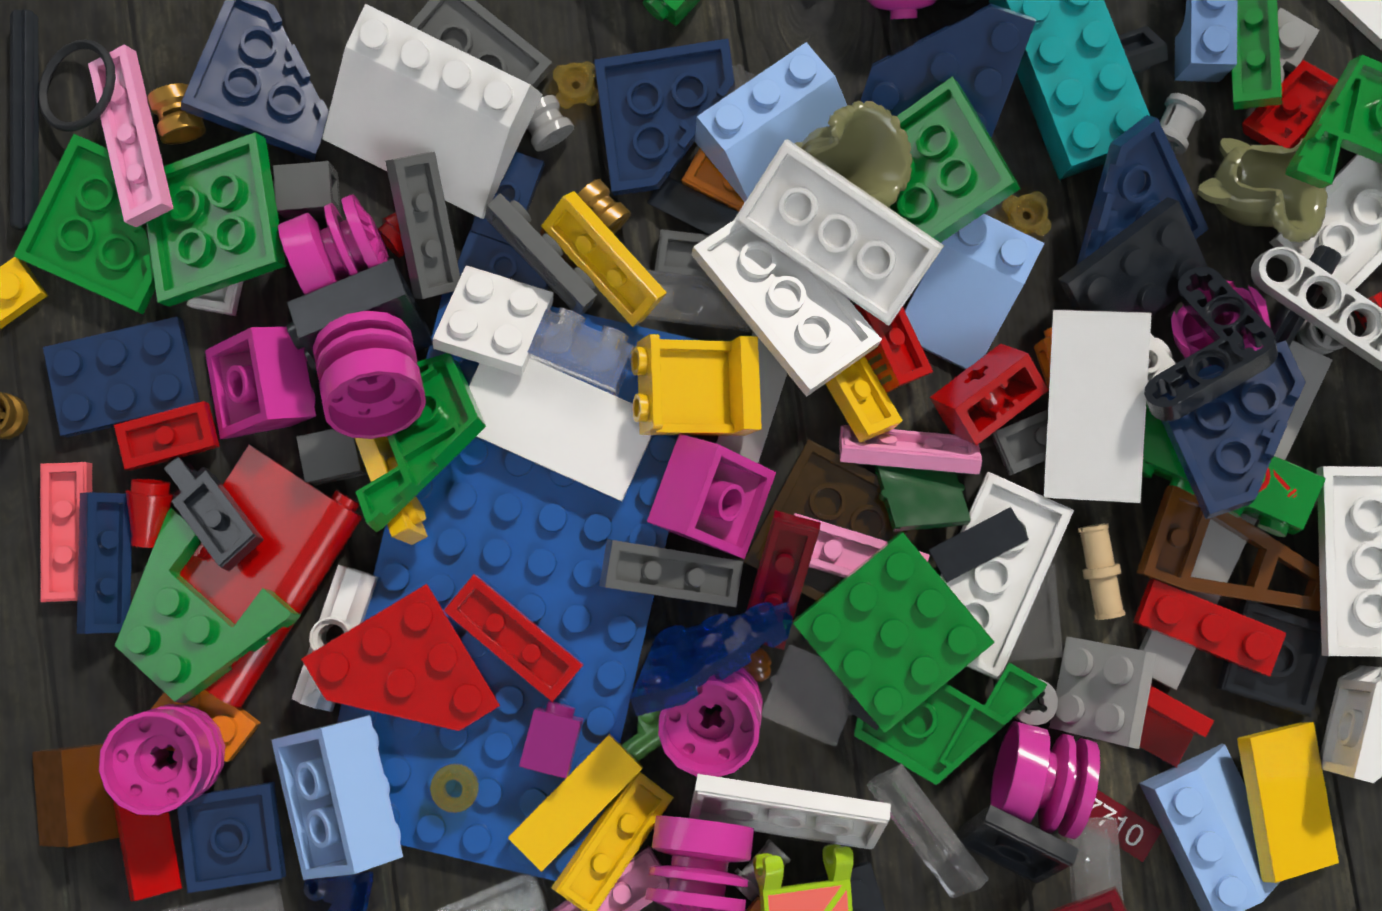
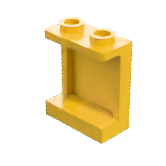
(697, 386)

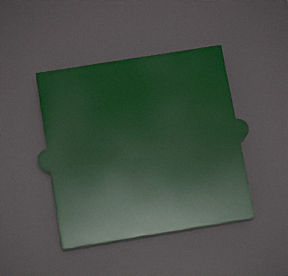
(921, 498)

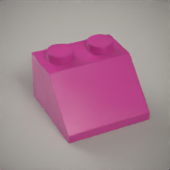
(259, 382)
(711, 495)

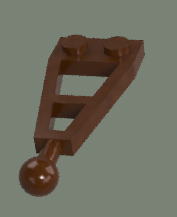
(1177, 542)

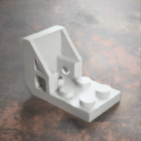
(1355, 726)

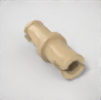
(1101, 571)

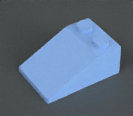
(971, 289)

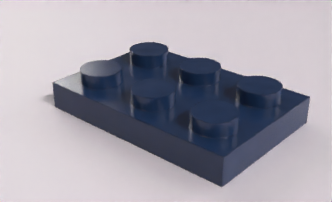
(120, 376)

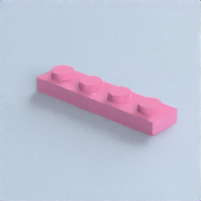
(132, 140)

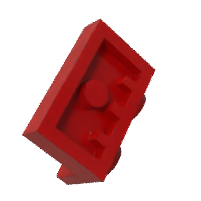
(1302, 99)

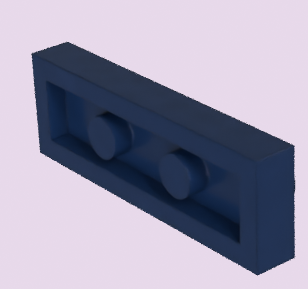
(103, 563)

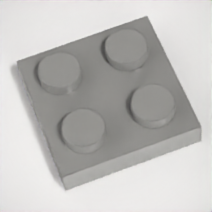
(1103, 691)

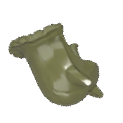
(865, 148)
(1256, 192)

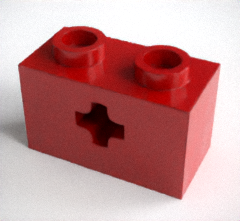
(989, 393)

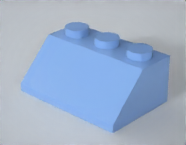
(755, 119)
(337, 799)
(1210, 830)

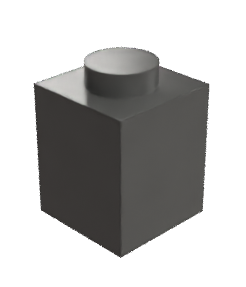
(305, 189)
(329, 457)

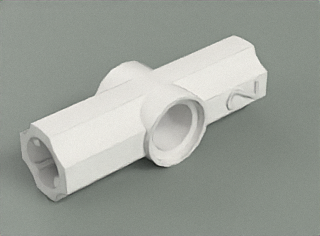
(343, 607)

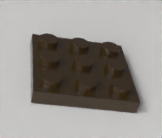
(832, 494)

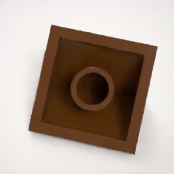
(72, 797)

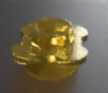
(576, 72)
(1034, 204)

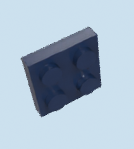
(231, 838)

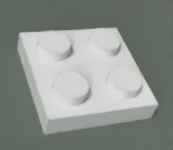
(492, 320)

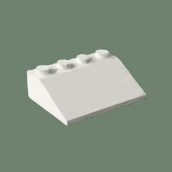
(419, 95)

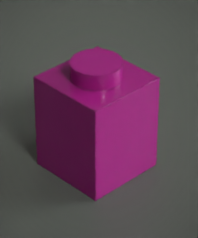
(552, 740)

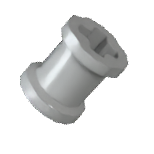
(1179, 120)

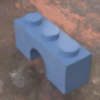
(1207, 41)

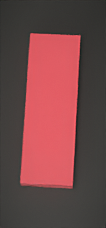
(60, 527)

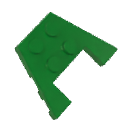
(1347, 120)
(428, 444)
(178, 632)
(952, 725)

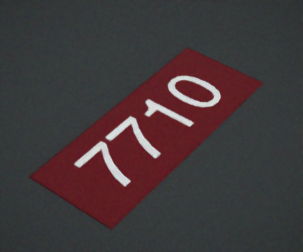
(1134, 832)

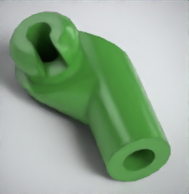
(646, 738)

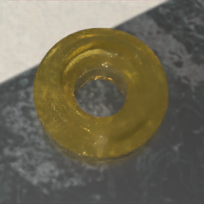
(469, 784)

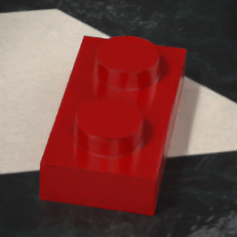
(166, 436)

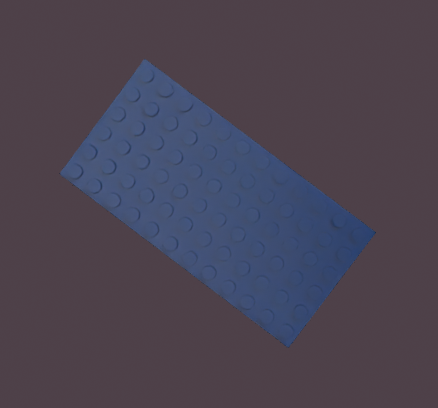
(543, 551)

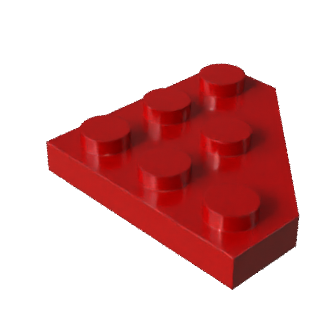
(404, 666)

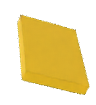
(1287, 801)

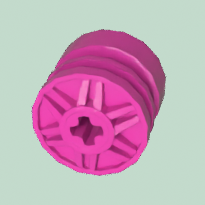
(336, 251)
(368, 375)
(718, 741)
(136, 761)
(1054, 782)
(699, 863)

